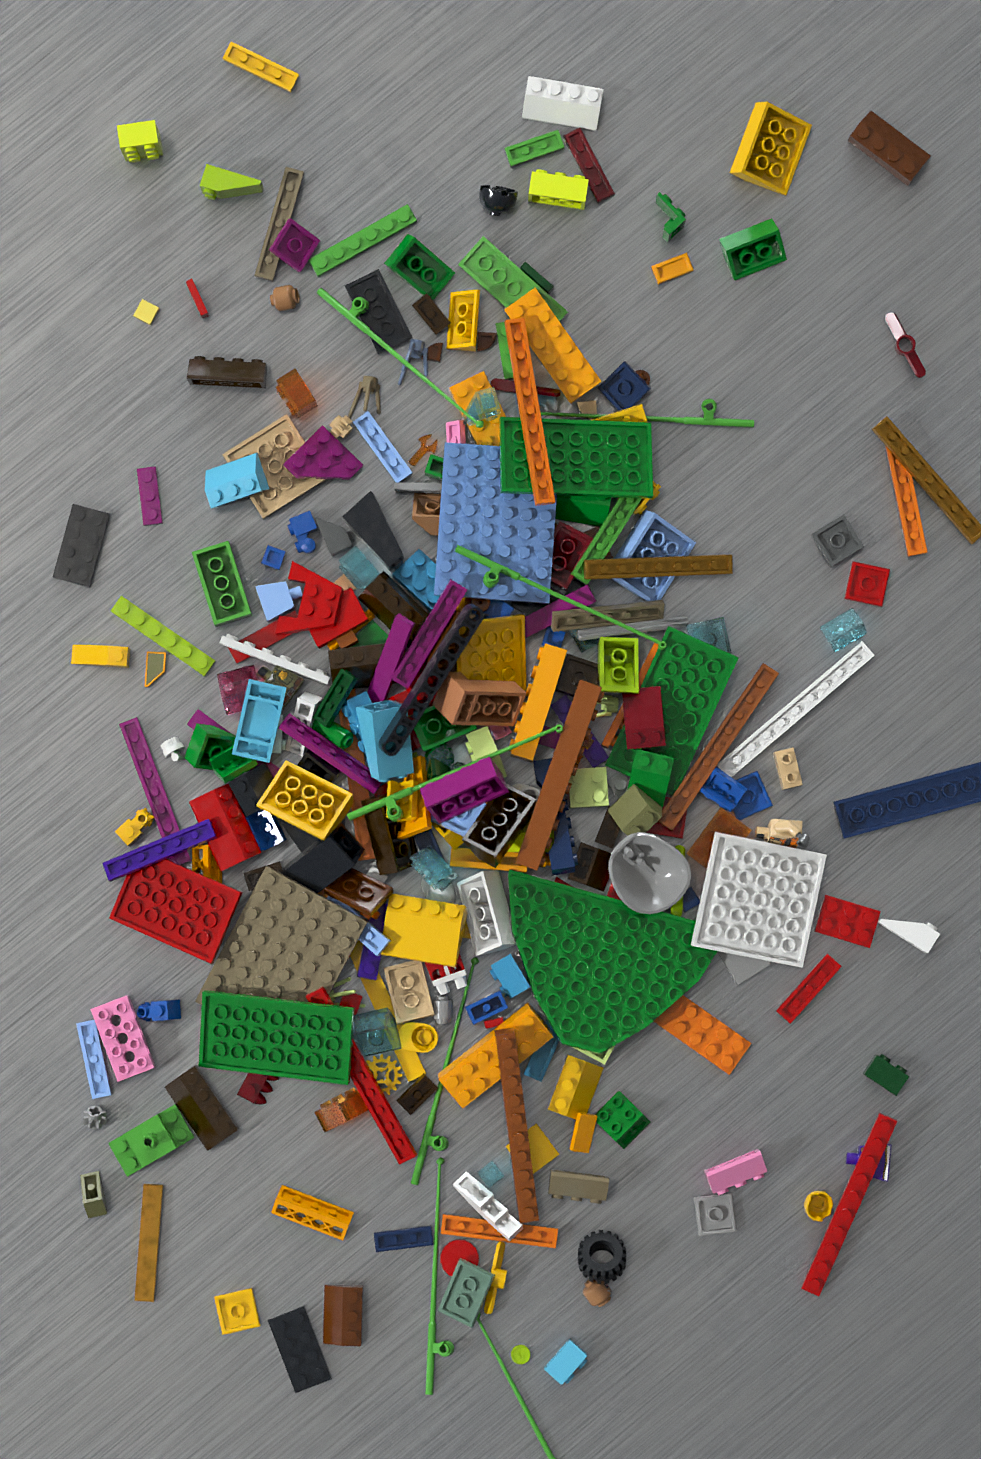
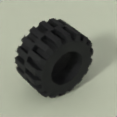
(605, 1242)

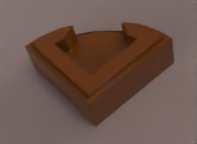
(485, 340)
(434, 352)

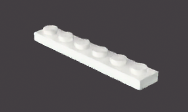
(267, 656)

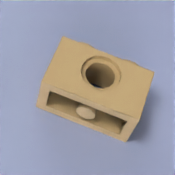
(787, 768)

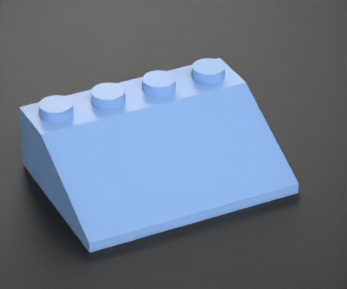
(652, 538)

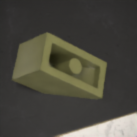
(93, 1194)

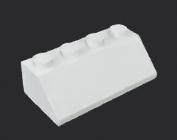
(562, 103)
(487, 912)

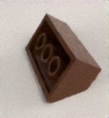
(889, 147)

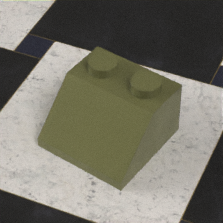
(635, 811)

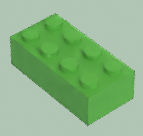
(222, 583)

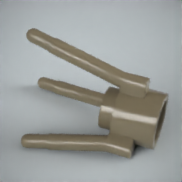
(368, 385)

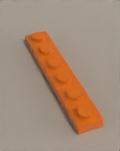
(907, 507)
(618, 722)
(482, 1229)

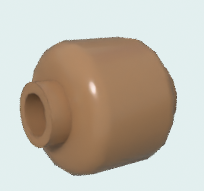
(285, 297)
(596, 1293)

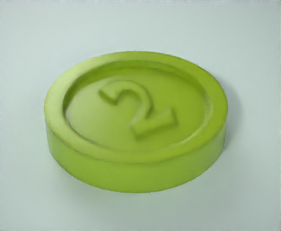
(520, 1354)

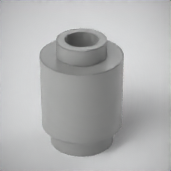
(443, 1010)

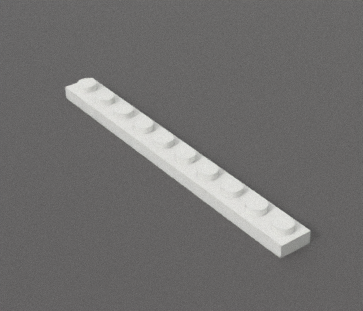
(795, 709)

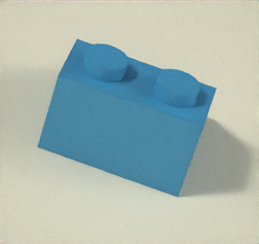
(510, 976)

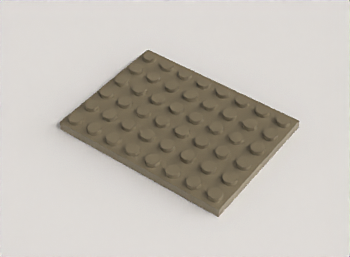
(285, 943)

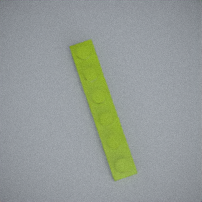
(162, 636)

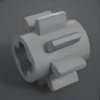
(94, 1117)

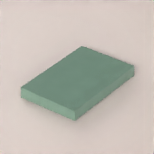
(466, 1292)

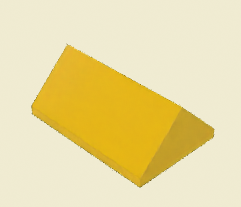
(464, 320)

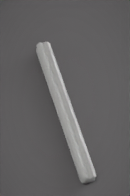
(644, 626)

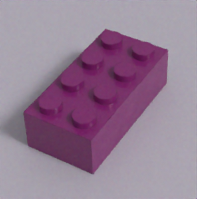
(464, 790)

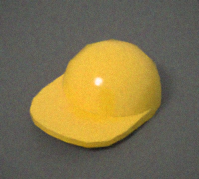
(418, 1037)

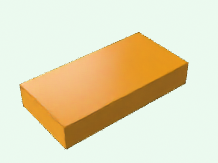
(672, 268)
(583, 1132)

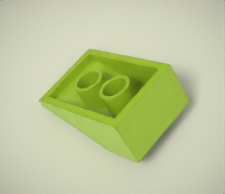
(227, 184)
(618, 665)

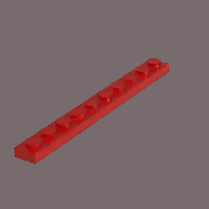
(373, 1095)
(849, 1204)

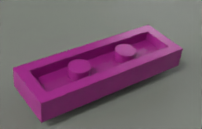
(149, 496)

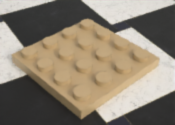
(274, 447)

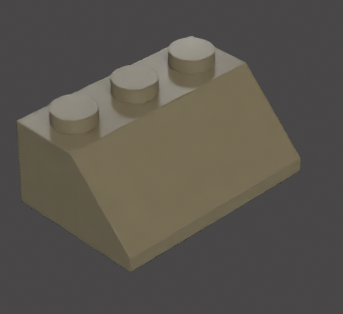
(578, 1186)

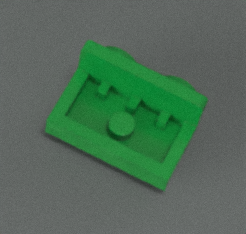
(230, 766)

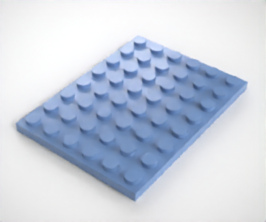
(492, 525)

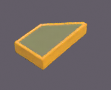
(154, 666)

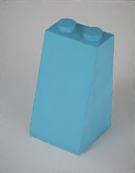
(373, 722)

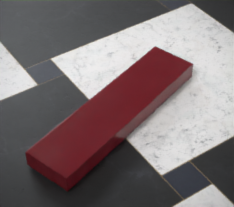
(588, 165)

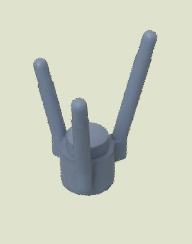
(415, 350)

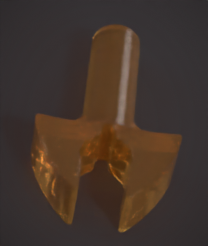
(423, 449)

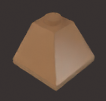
(427, 511)

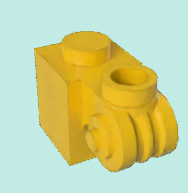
(131, 829)

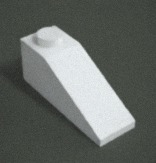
(304, 711)
(917, 934)

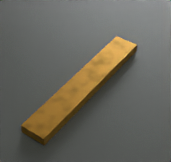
(148, 1242)

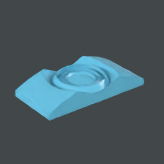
(259, 720)

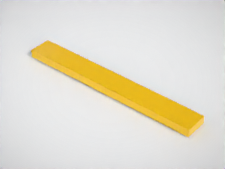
(381, 999)

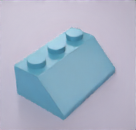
(235, 481)

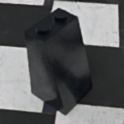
(374, 531)
(325, 860)

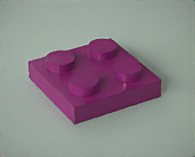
(294, 245)

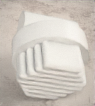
(172, 749)

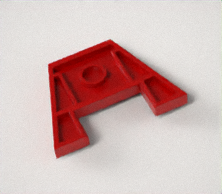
(318, 604)

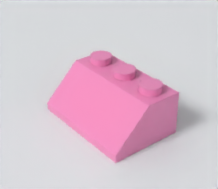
(736, 1172)

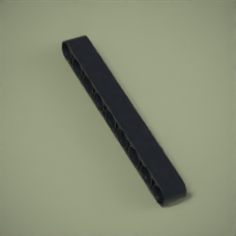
(422, 683)

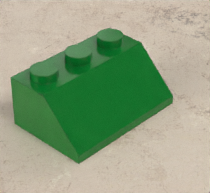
(753, 249)
(582, 509)

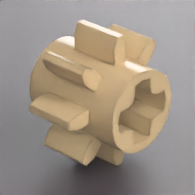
(341, 426)

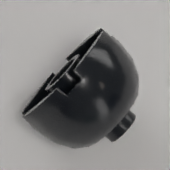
(497, 199)

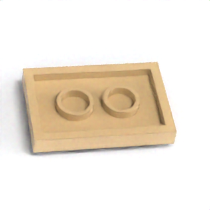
(409, 991)

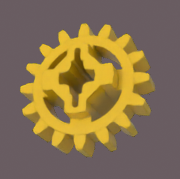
(391, 1065)

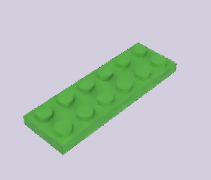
(502, 276)

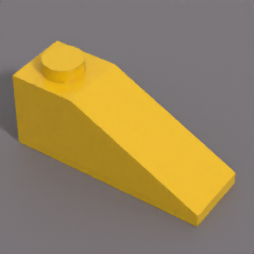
(101, 655)

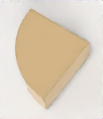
(587, 407)

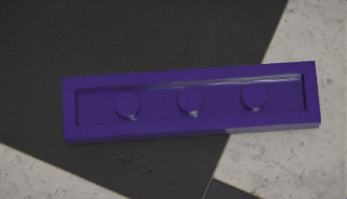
(595, 754)
(369, 962)

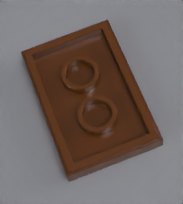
(359, 891)

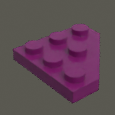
(323, 458)

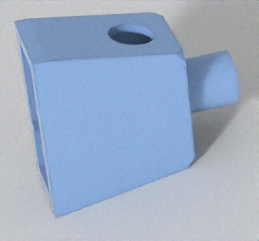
(277, 599)

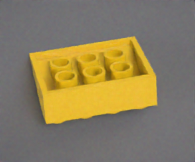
(770, 148)
(306, 800)
(424, 929)

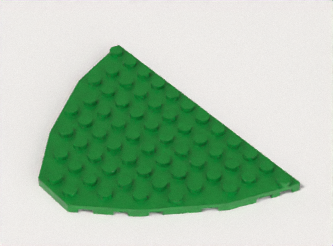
(598, 962)

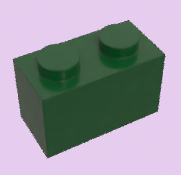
(885, 1074)

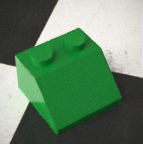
(207, 743)

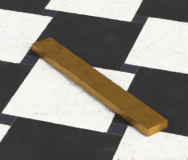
(928, 479)
(658, 566)

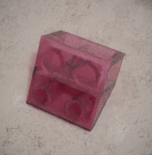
(234, 686)

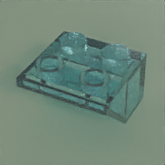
(482, 406)
(432, 865)

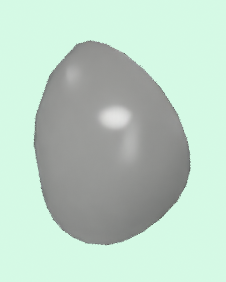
(648, 873)

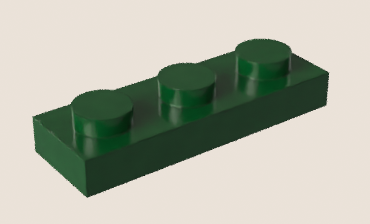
(335, 698)

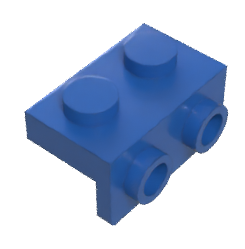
(723, 790)
(265, 829)

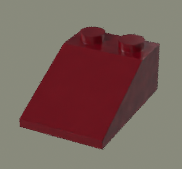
(567, 551)
(644, 718)

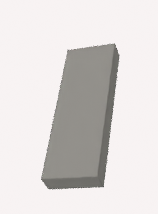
(418, 487)

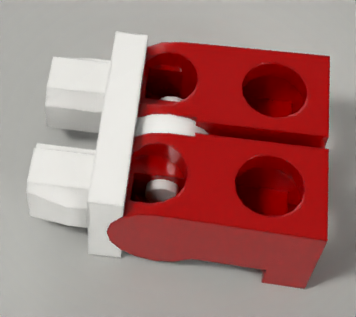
(442, 974)

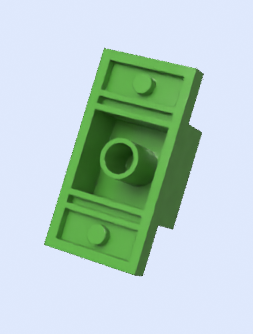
(151, 1140)

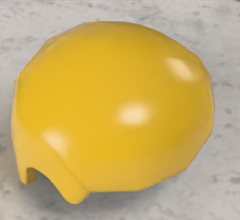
(818, 1205)

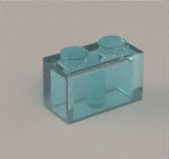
(358, 568)

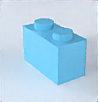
(565, 1362)

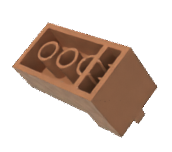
(479, 701)

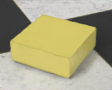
(146, 312)

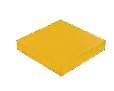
(540, 1148)
(237, 1311)

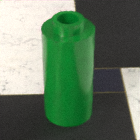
(336, 734)

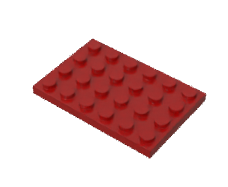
(177, 908)

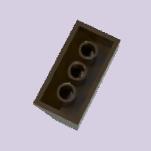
(227, 373)
(388, 599)
(358, 661)
(499, 825)
(389, 851)
(201, 1107)

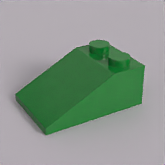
(419, 267)
(436, 730)
(651, 774)

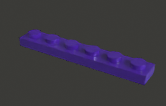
(159, 850)

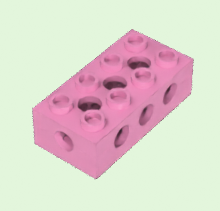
(110, 1037)

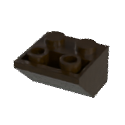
(591, 867)

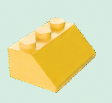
(575, 1087)

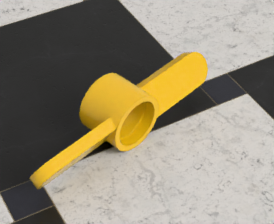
(499, 1279)

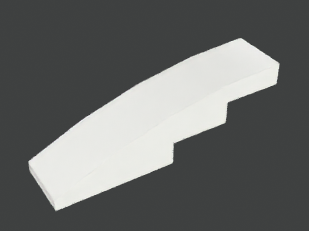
(487, 1206)

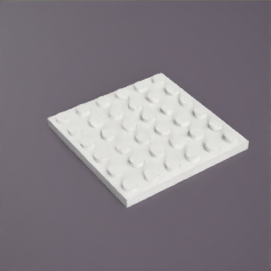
(758, 899)

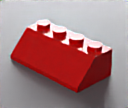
(234, 837)

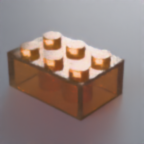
(721, 822)

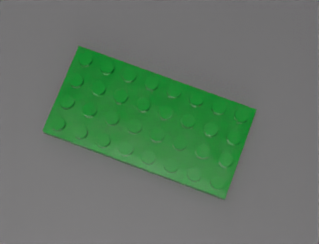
(582, 458)
(691, 685)
(276, 1037)

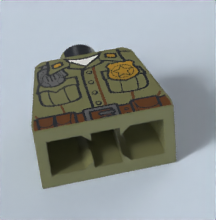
(282, 678)

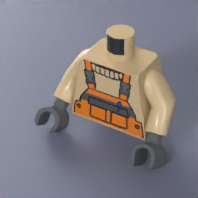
(783, 833)

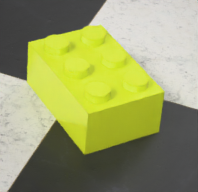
(140, 141)
(558, 189)

